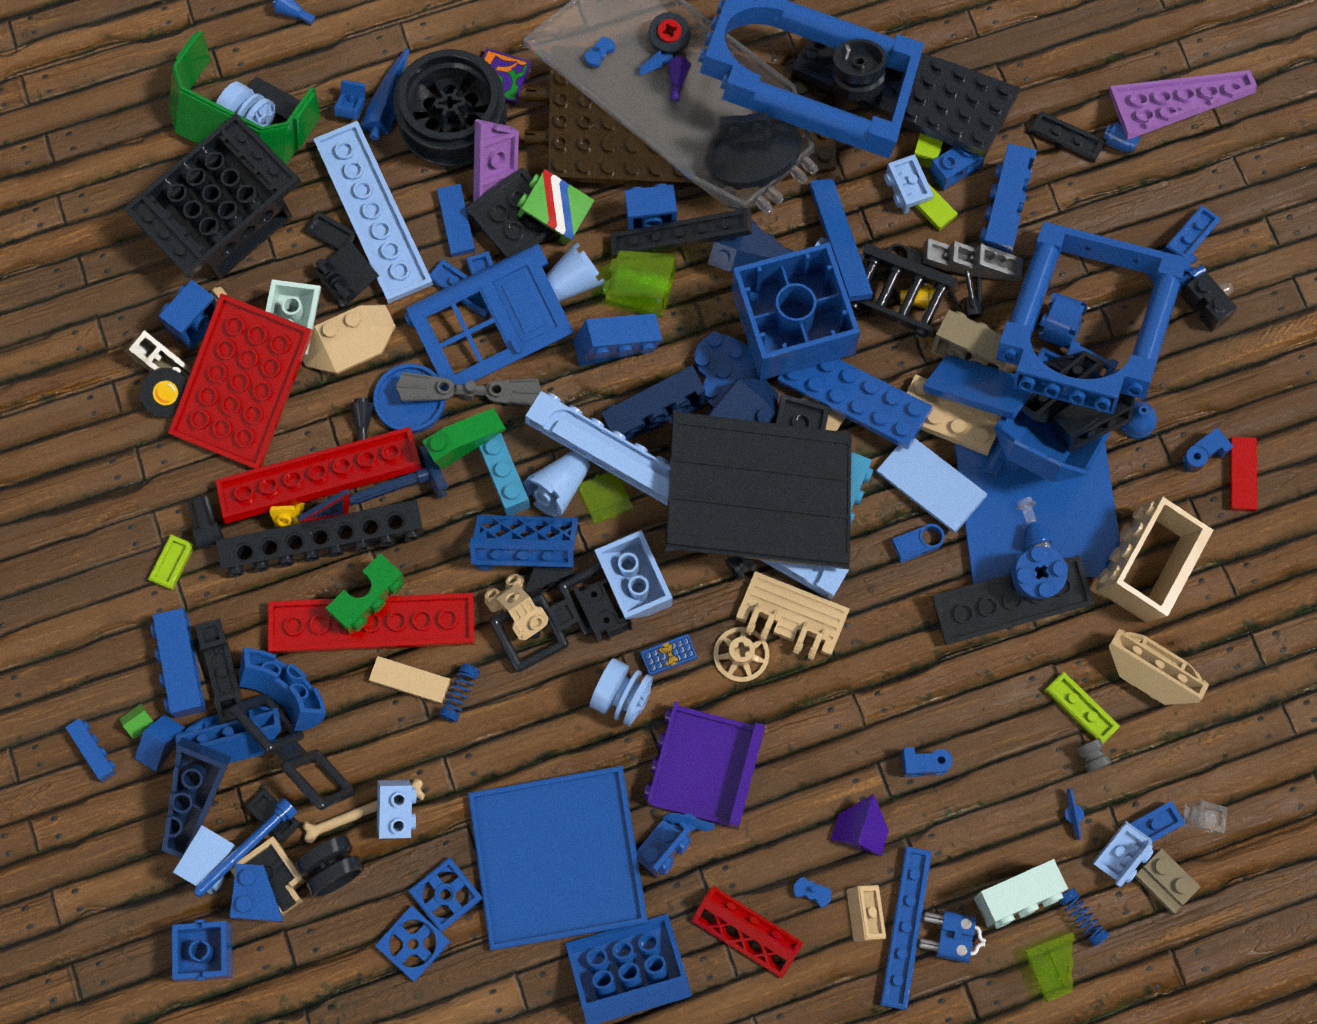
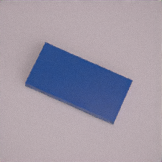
(976, 386)

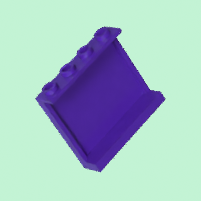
(704, 766)

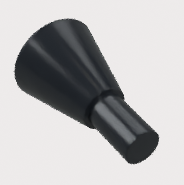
(361, 414)

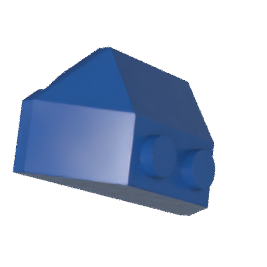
(231, 736)

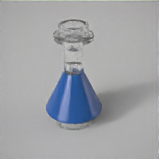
(1035, 533)

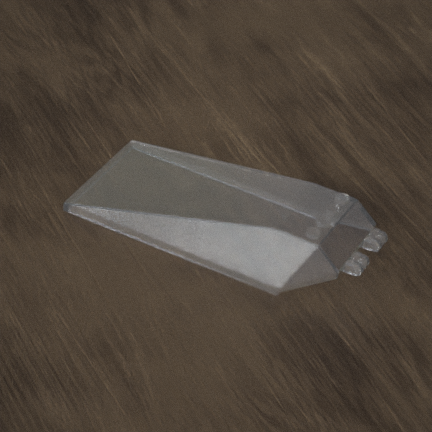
(643, 103)

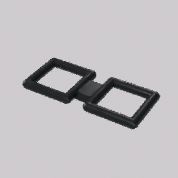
(560, 617)
(293, 753)

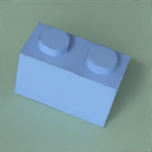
(203, 857)

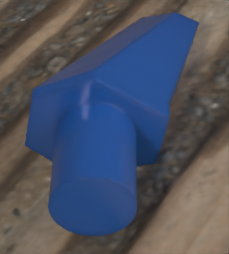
(655, 62)

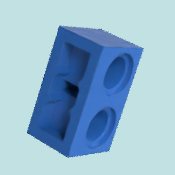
(954, 166)

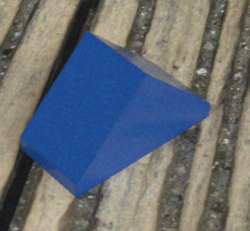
(158, 742)

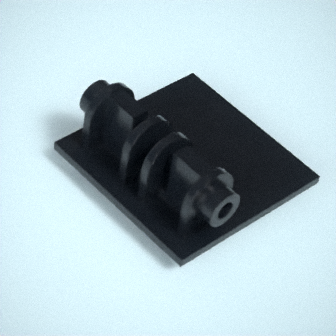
(345, 273)

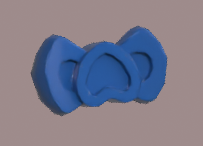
(598, 52)
(812, 891)

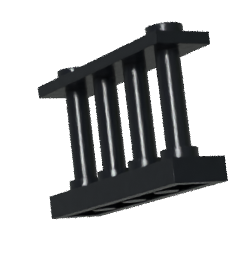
(920, 275)

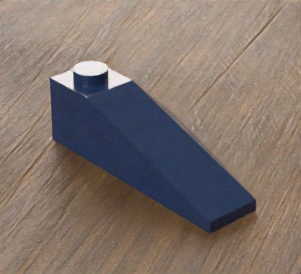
(745, 249)

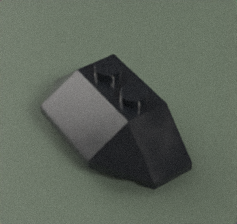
(1077, 366)

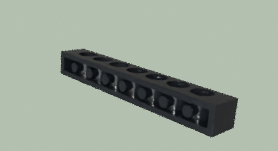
(232, 548)

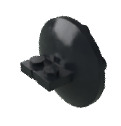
(752, 150)

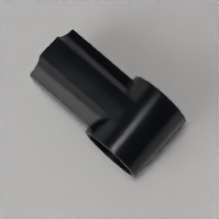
(206, 528)

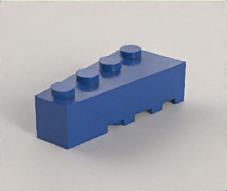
(1008, 198)

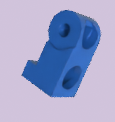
(1206, 448)
(925, 764)

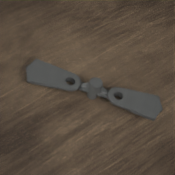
(426, 388)

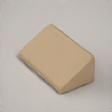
(866, 913)

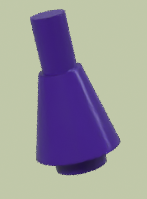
(678, 71)

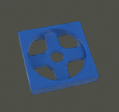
(418, 890)
(441, 943)

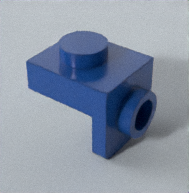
(351, 100)

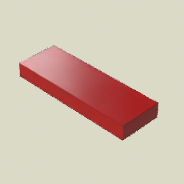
(1243, 474)

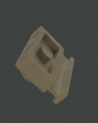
(1167, 881)

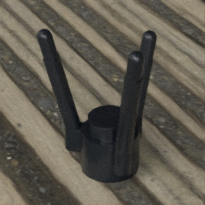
(970, 305)

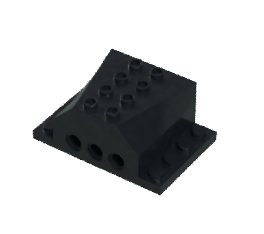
(217, 201)

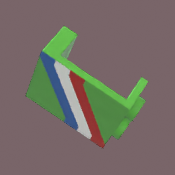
(555, 205)

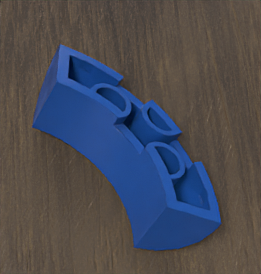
(284, 684)

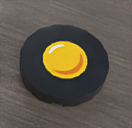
(162, 391)

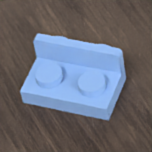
(907, 183)

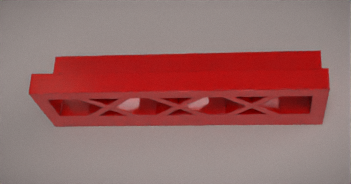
(746, 921)

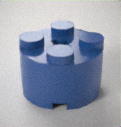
(1062, 321)
(1053, 571)

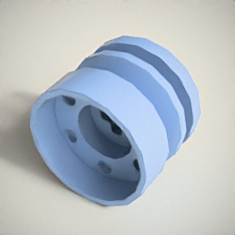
(246, 103)
(621, 692)

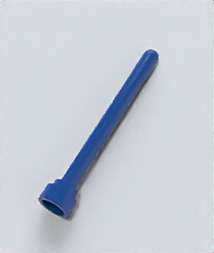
(282, 812)

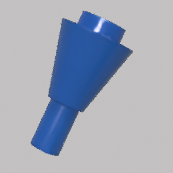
(292, 9)

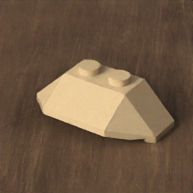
(350, 339)
(1156, 669)

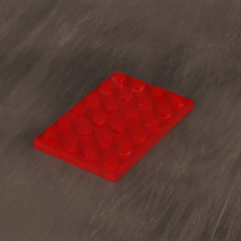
(240, 381)

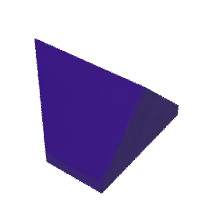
(862, 827)

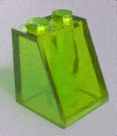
(641, 281)

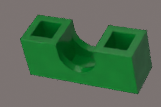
(352, 611)

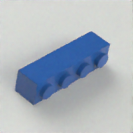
(91, 750)

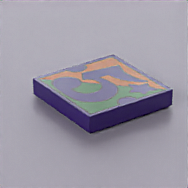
(511, 72)

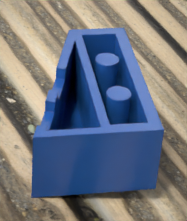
(616, 338)

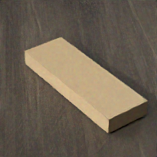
(410, 680)

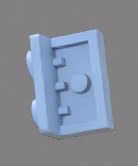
(1124, 853)

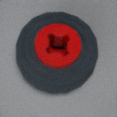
(669, 42)

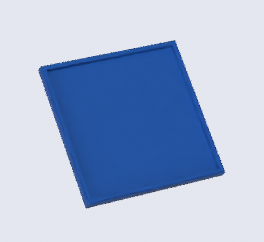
(1072, 511)
(557, 858)

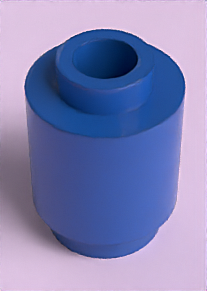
(1117, 139)

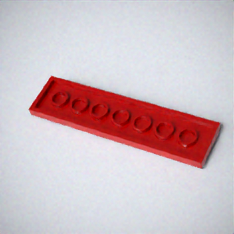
(318, 474)
(400, 624)

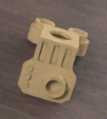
(526, 616)

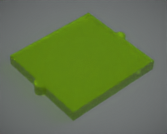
(605, 497)

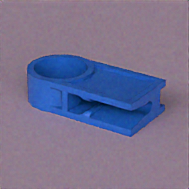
(912, 544)

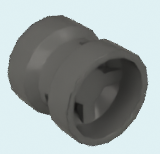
(1094, 757)

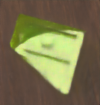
(1053, 966)

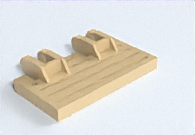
(792, 612)

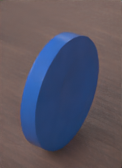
(413, 414)

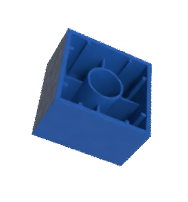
(795, 311)

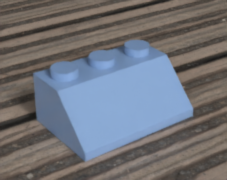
(634, 576)

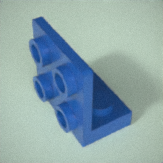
(661, 847)

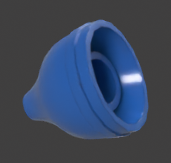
(1143, 421)

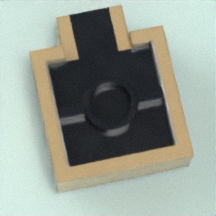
(281, 872)

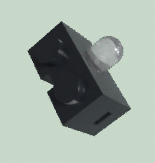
(1210, 300)

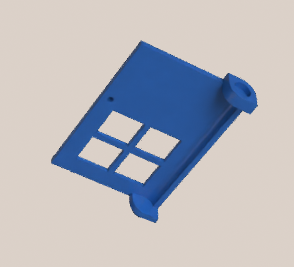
(520, 306)

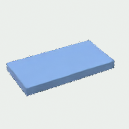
(932, 484)

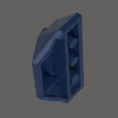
(748, 400)

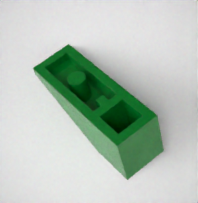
(463, 437)

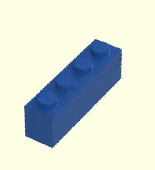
(178, 663)

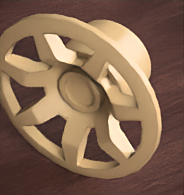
(741, 654)

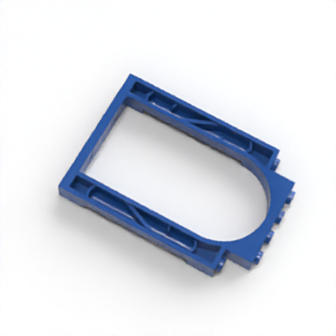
(746, 89)
(1137, 374)

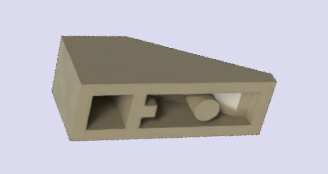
(154, 355)

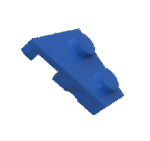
(253, 895)

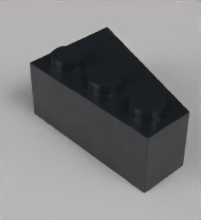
(1081, 425)

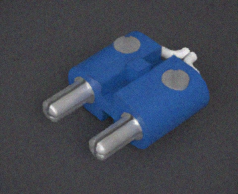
(955, 936)

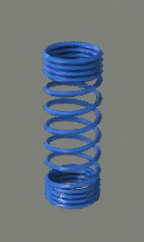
(466, 670)
(1094, 940)

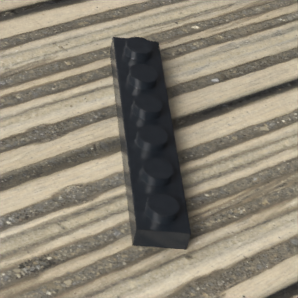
(683, 232)

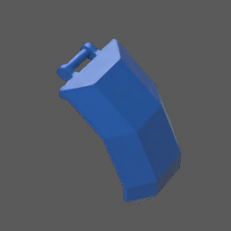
(1036, 447)

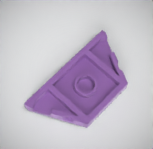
(493, 155)

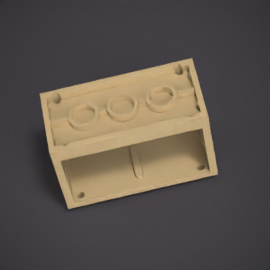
(1176, 571)

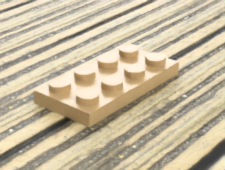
(957, 421)

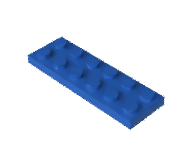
(861, 399)

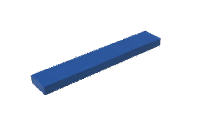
(840, 238)
(905, 928)

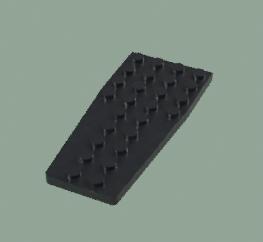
(943, 103)

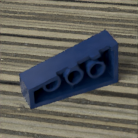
(656, 404)
(194, 786)

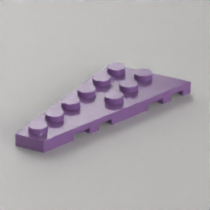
(1163, 102)

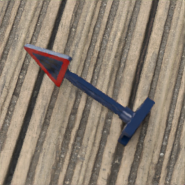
(340, 502)

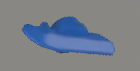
(1074, 813)
(689, 821)

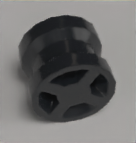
(740, 566)

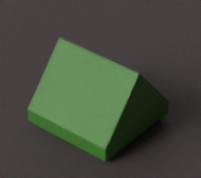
(136, 721)

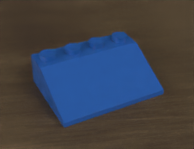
(628, 970)

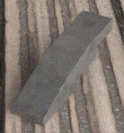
(980, 261)

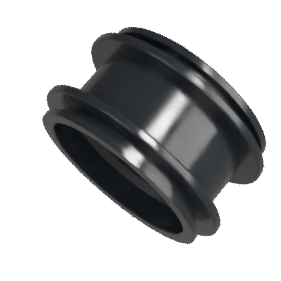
(447, 72)

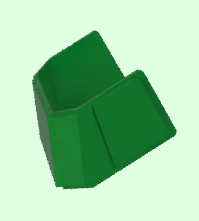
(199, 117)

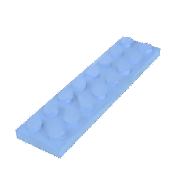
(373, 212)

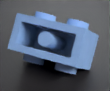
(394, 809)

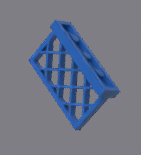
(521, 550)

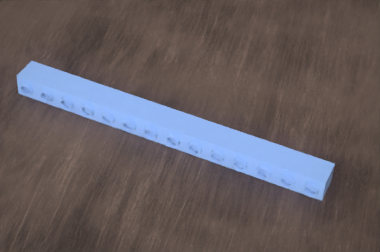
(643, 471)

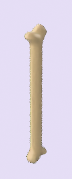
(313, 831)

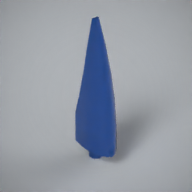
(380, 112)

